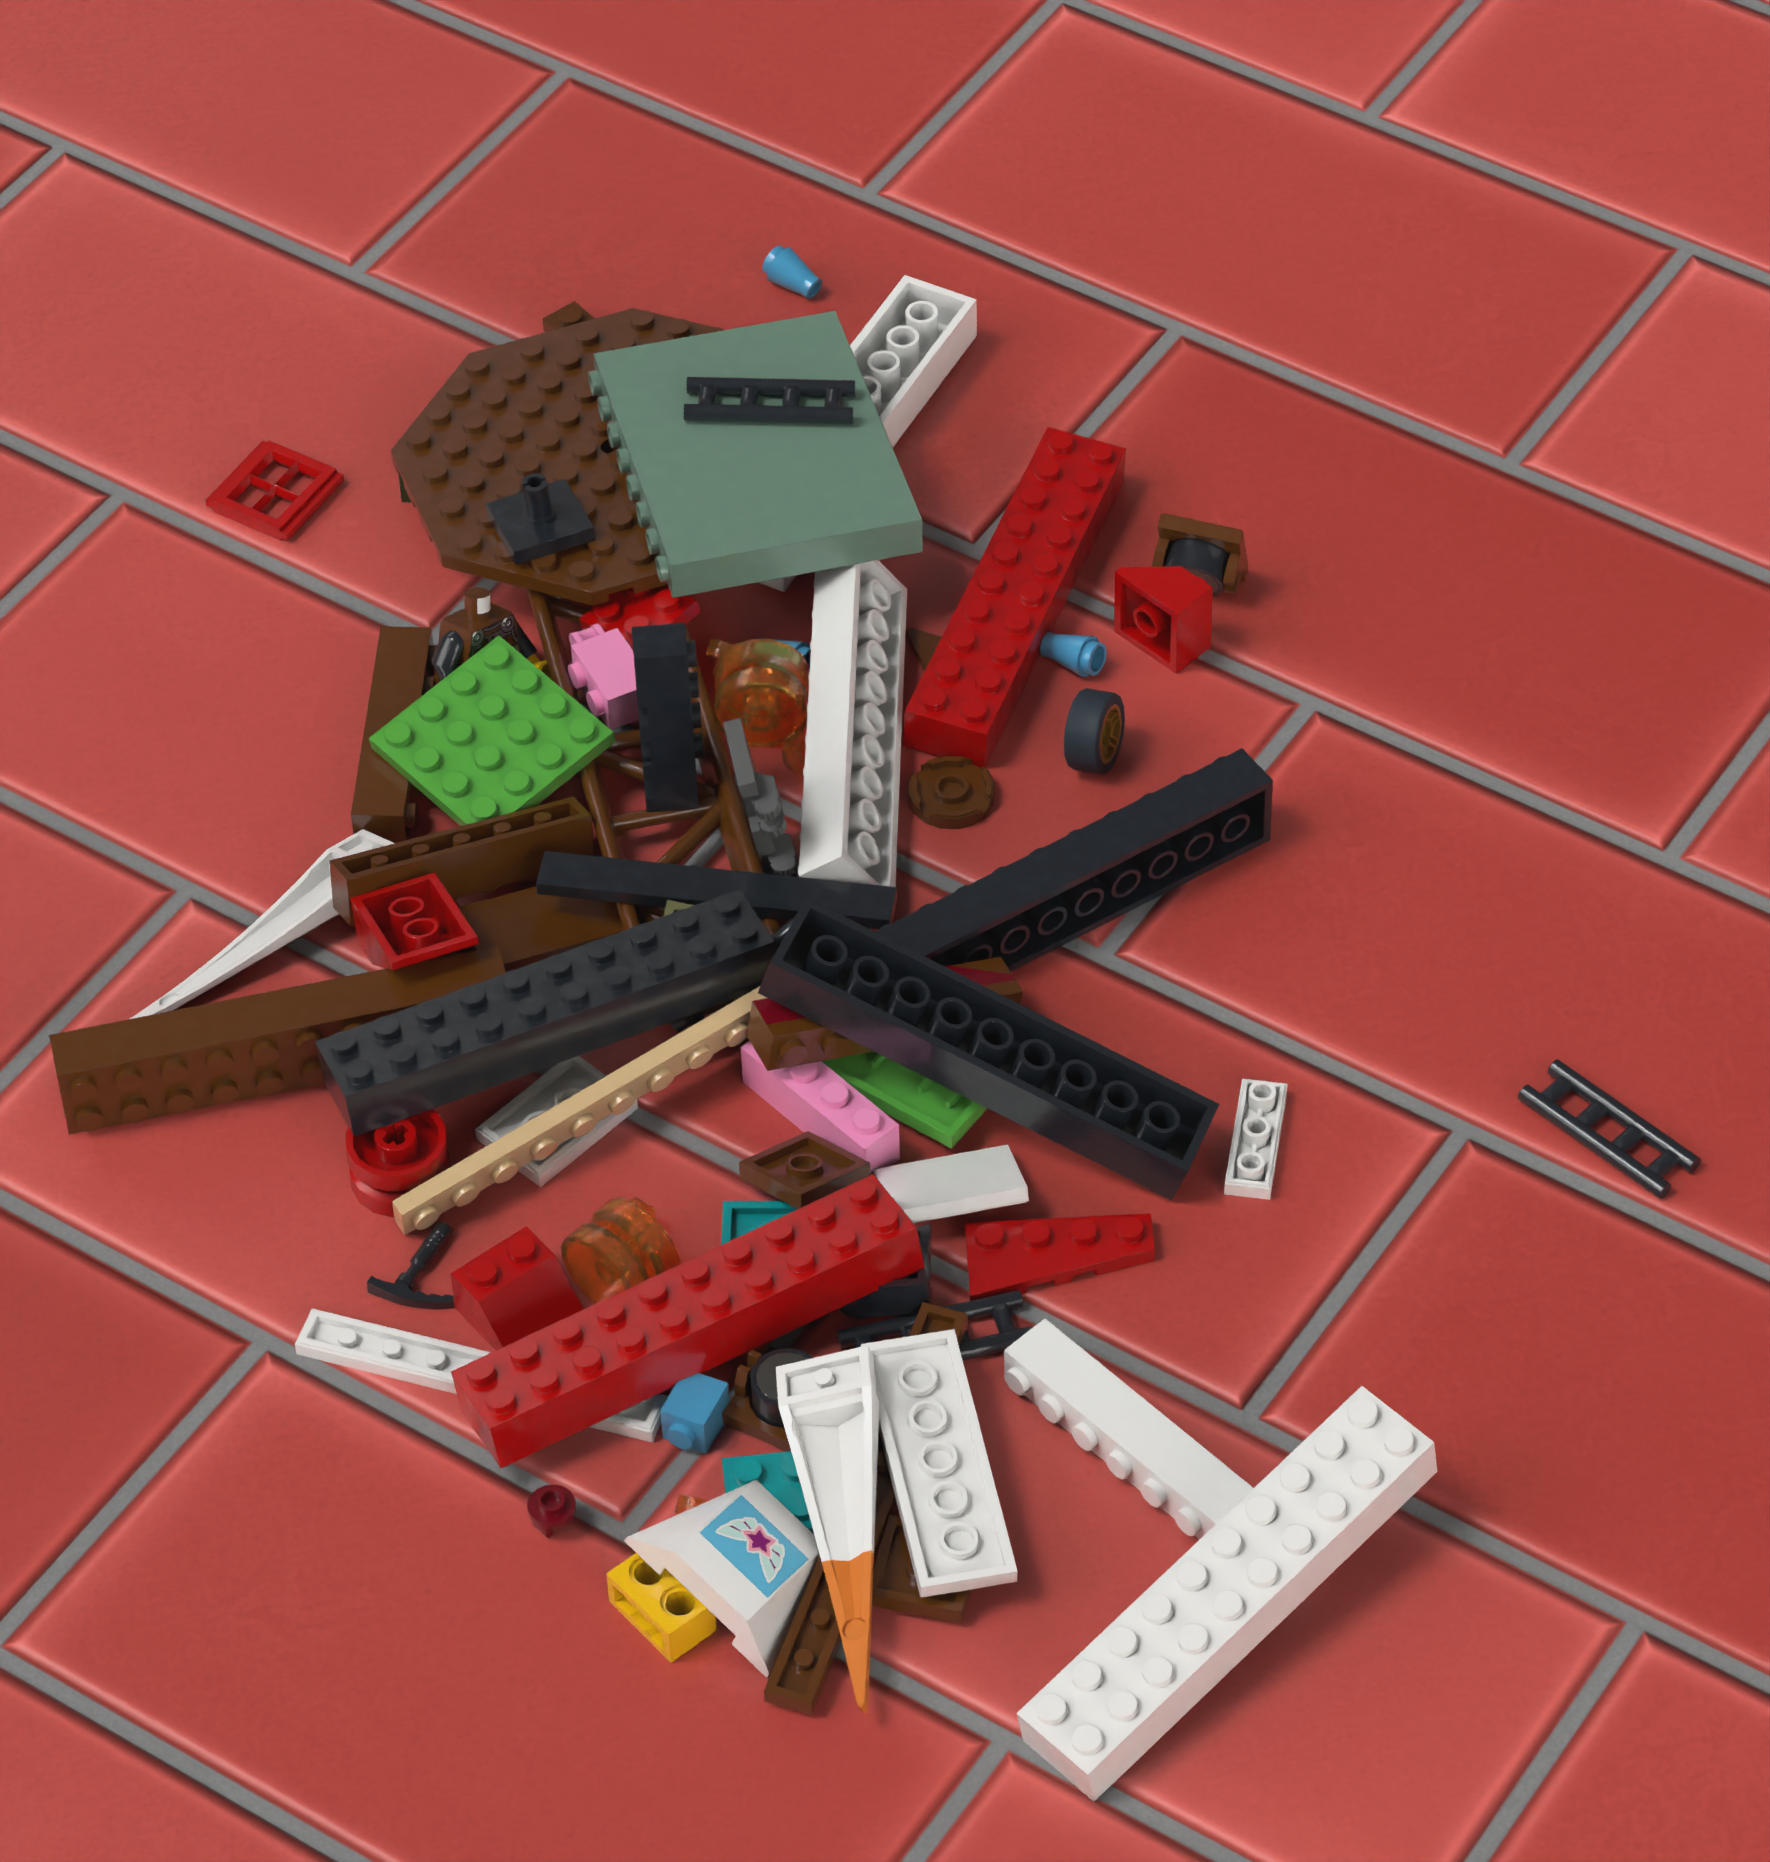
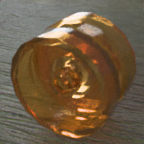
(765, 687)
(617, 1250)

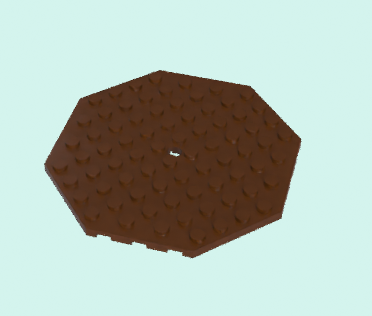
(524, 414)

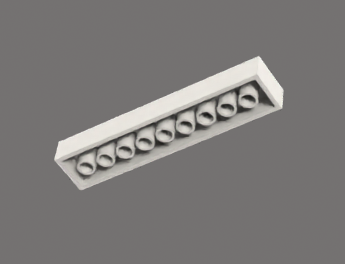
(909, 353)
(854, 726)
(1227, 1593)

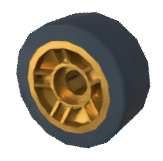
(1094, 731)

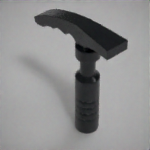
(400, 1291)

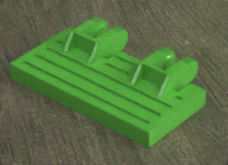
(909, 1096)

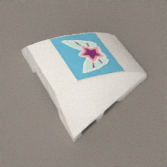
(741, 1562)

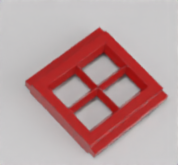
(303, 506)

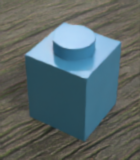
(694, 1412)

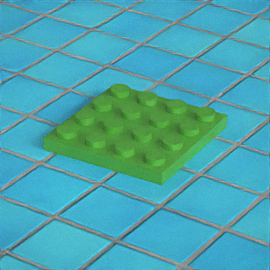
(492, 737)

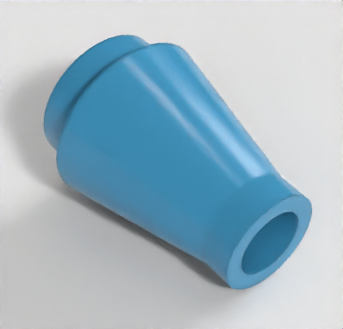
(790, 271)
(1075, 652)

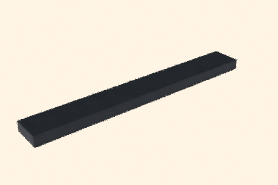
(657, 882)

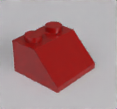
(1164, 613)
(513, 1290)

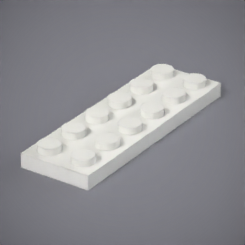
(940, 1466)

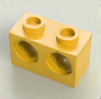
(655, 1607)

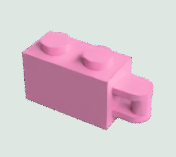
(606, 674)

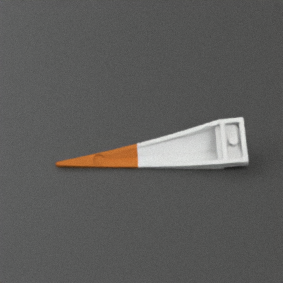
(833, 1436)

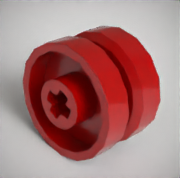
(396, 1159)

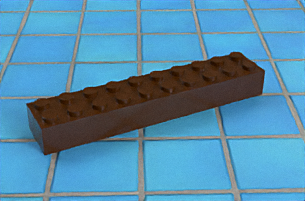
(236, 1044)

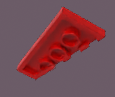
(1037, 1251)

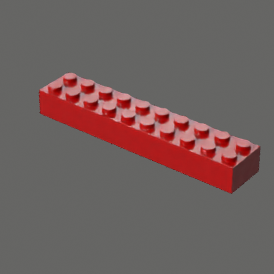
(1014, 597)
(687, 1320)

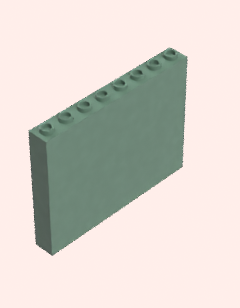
(753, 497)

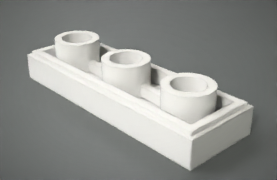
(1256, 1139)

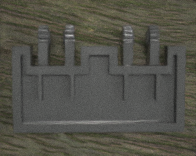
(762, 807)

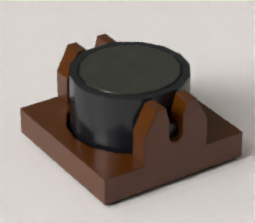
(1203, 549)
(760, 1385)

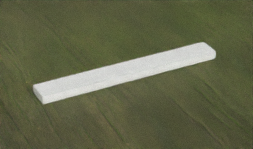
(429, 1363)

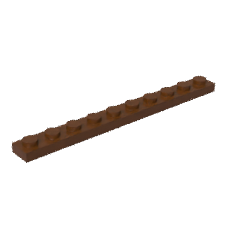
(814, 1629)

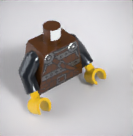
(473, 628)

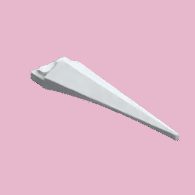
(293, 915)

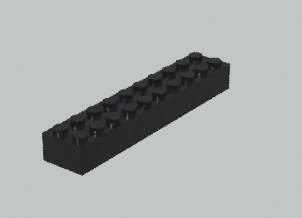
(1098, 869)
(545, 1012)
(988, 1048)

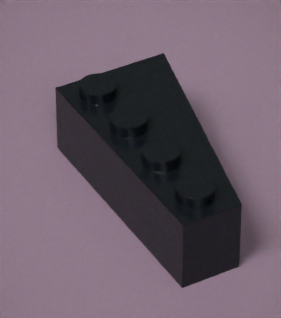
(668, 715)

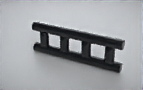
(752, 387)
(1615, 1151)
(997, 1305)

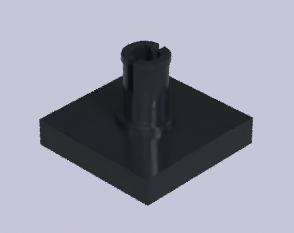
(540, 519)

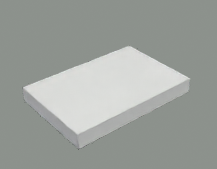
(548, 1091)
(955, 1183)

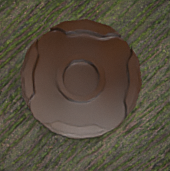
(951, 792)

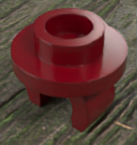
(551, 1508)

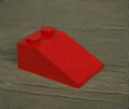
(410, 923)

